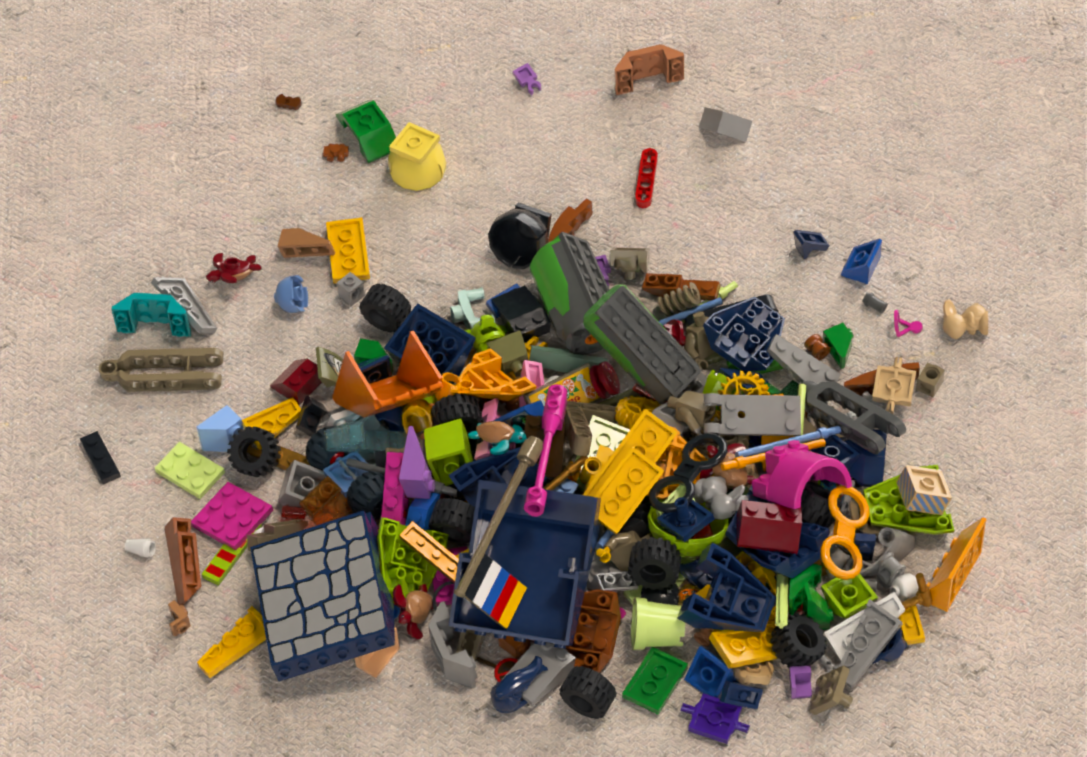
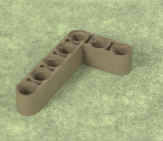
(577, 424)

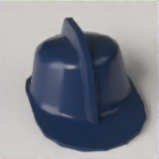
(893, 649)

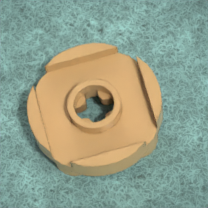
(754, 673)

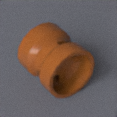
(817, 347)

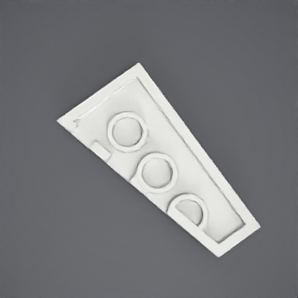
(841, 634)

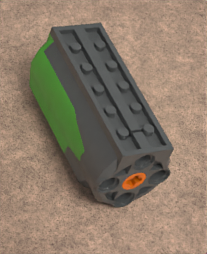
(569, 286)
(640, 344)

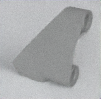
(899, 543)

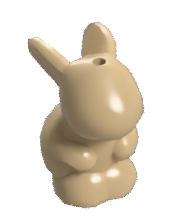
(972, 320)

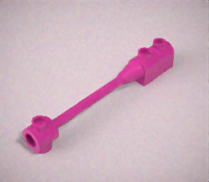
(551, 421)

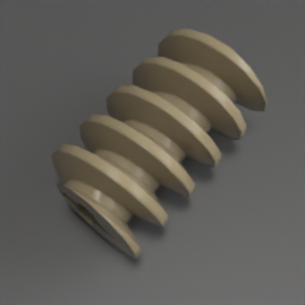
(681, 301)

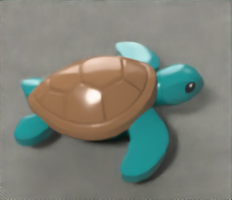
(499, 435)

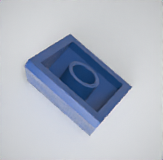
(863, 261)
(708, 673)

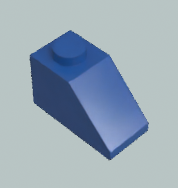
(421, 511)

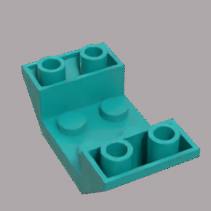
(150, 308)

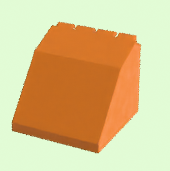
(414, 381)

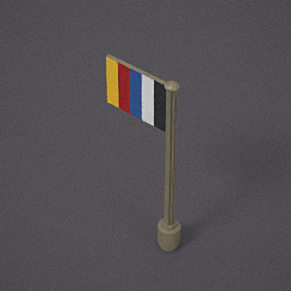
(484, 580)

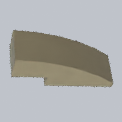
(275, 531)

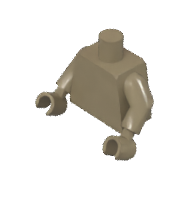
(697, 342)

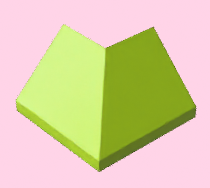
(848, 596)

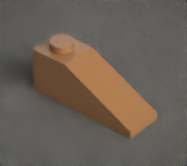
(300, 243)

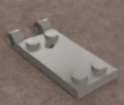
(763, 415)

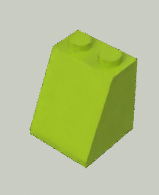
(447, 449)

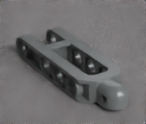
(859, 430)

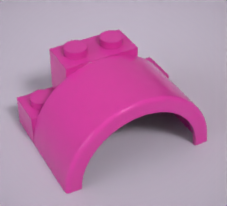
(791, 468)

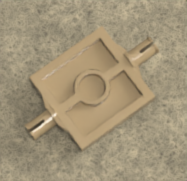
(894, 385)

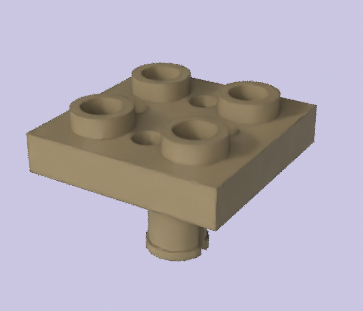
(830, 691)

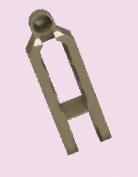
(187, 379)

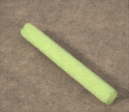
(782, 589)

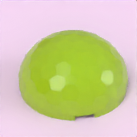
(694, 546)

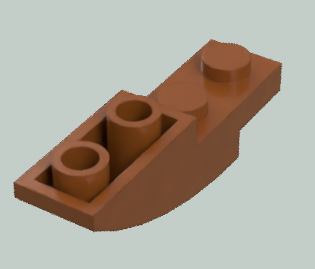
(571, 219)
(665, 283)

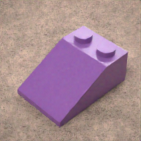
(414, 471)

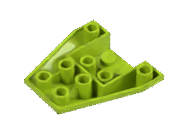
(889, 511)
(400, 562)

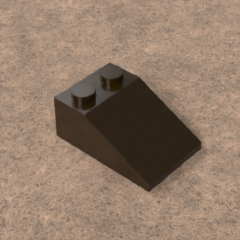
(534, 428)

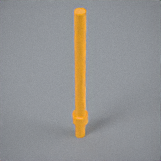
(741, 462)

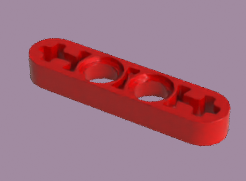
(646, 178)

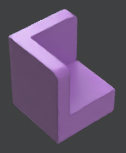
(800, 682)

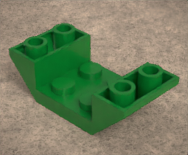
(369, 128)

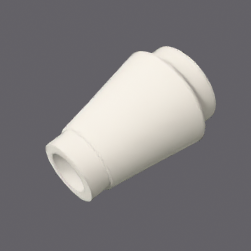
(141, 547)

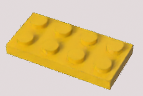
(350, 247)
(626, 489)
(744, 647)

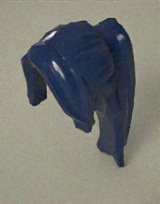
(508, 692)

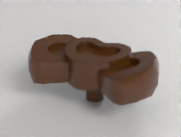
(288, 102)

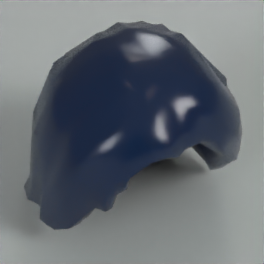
(392, 418)

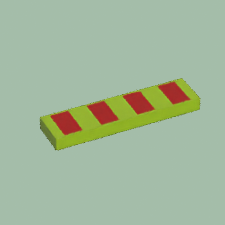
(223, 562)

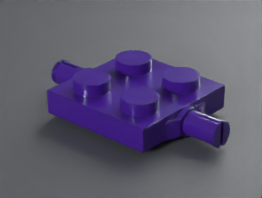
(714, 718)

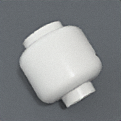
(904, 586)

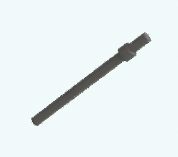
(439, 487)

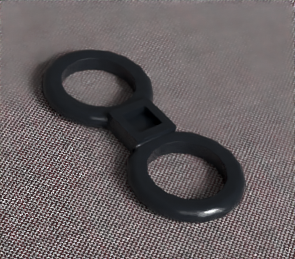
(688, 471)

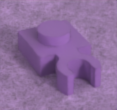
(526, 76)

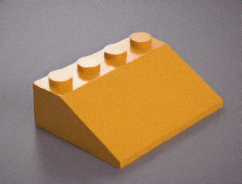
(957, 565)

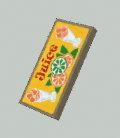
(577, 385)

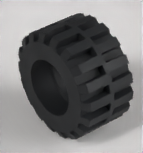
(385, 307)
(457, 407)
(239, 451)
(815, 505)
(453, 518)
(654, 563)
(798, 642)
(587, 692)

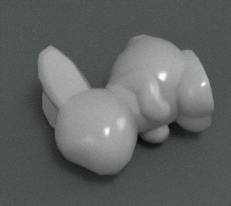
(713, 493)

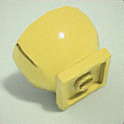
(416, 158)

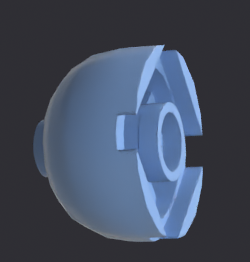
(291, 294)

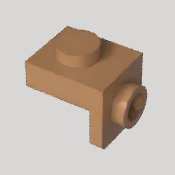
(181, 618)

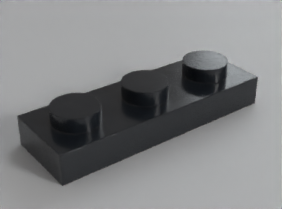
(100, 457)

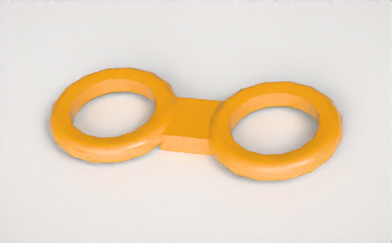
(844, 532)

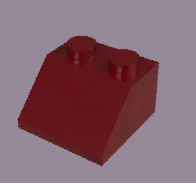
(298, 380)

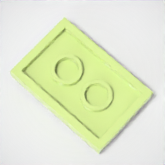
(189, 470)

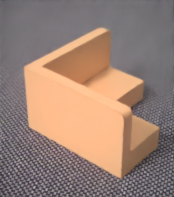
(376, 661)

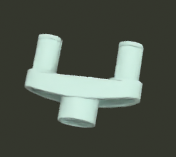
(463, 310)

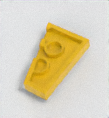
(274, 418)

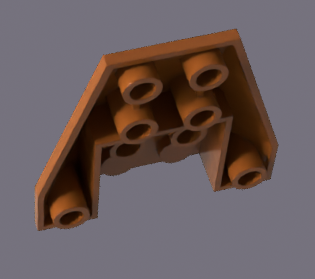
(596, 630)

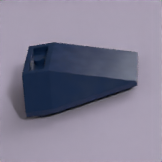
(744, 333)
(793, 564)

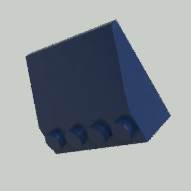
(442, 340)

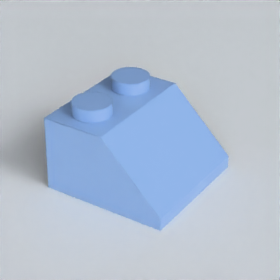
(218, 430)

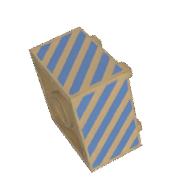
(923, 490)

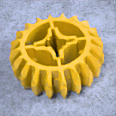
(737, 381)
(631, 408)

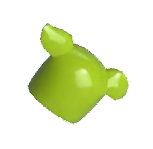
(486, 331)

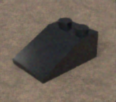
(522, 312)

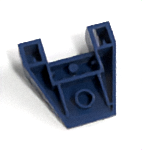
(734, 597)

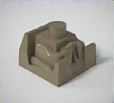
(630, 260)

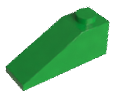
(810, 575)
(816, 607)

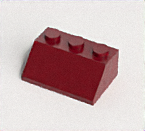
(768, 527)

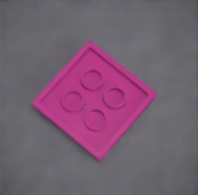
(231, 515)

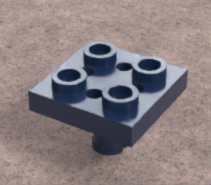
(685, 516)

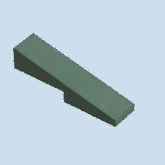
(561, 359)

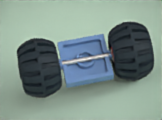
(362, 488)

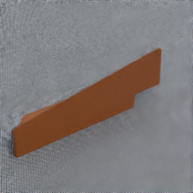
(183, 558)

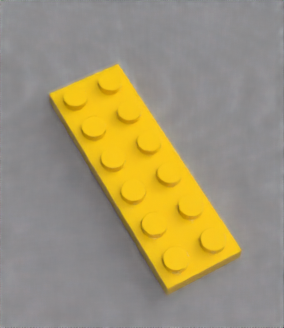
(647, 436)

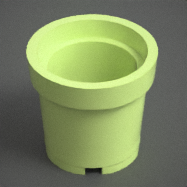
(655, 625)

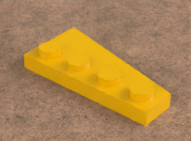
(234, 644)

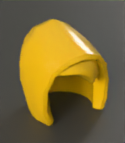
(417, 415)

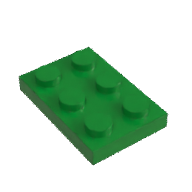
(655, 680)

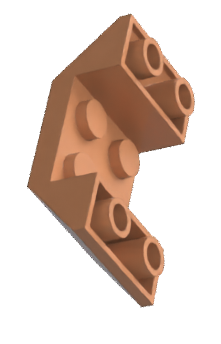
(646, 63)

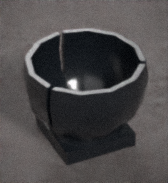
(519, 234)

